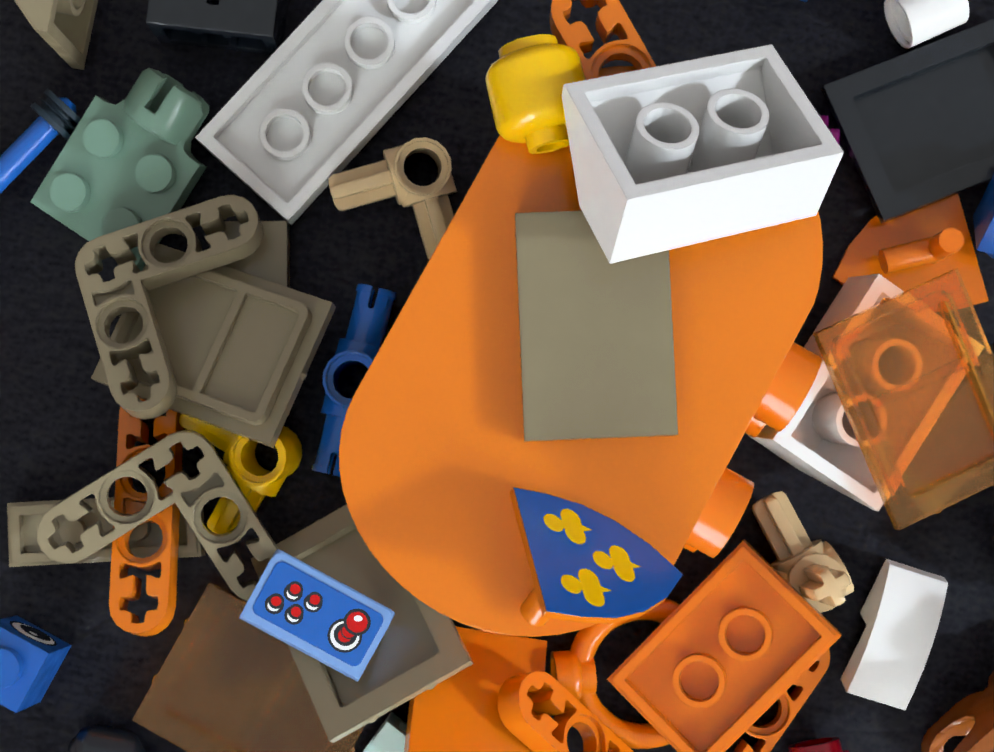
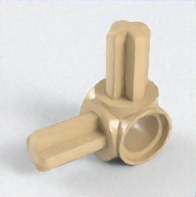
(388, 180)
(807, 565)

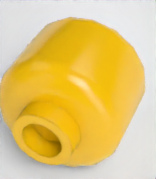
(528, 89)

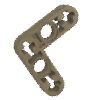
(131, 289)
(188, 495)

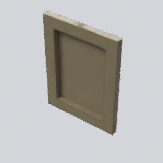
(232, 346)
(411, 657)

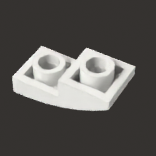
(898, 634)

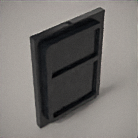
(921, 121)

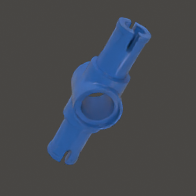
(362, 343)

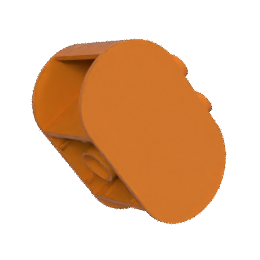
(441, 408)

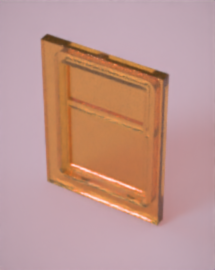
(918, 395)
(233, 688)

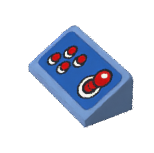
(317, 615)

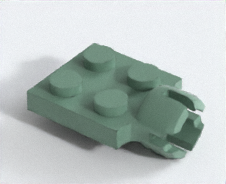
(127, 160)

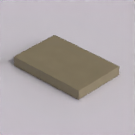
(592, 335)

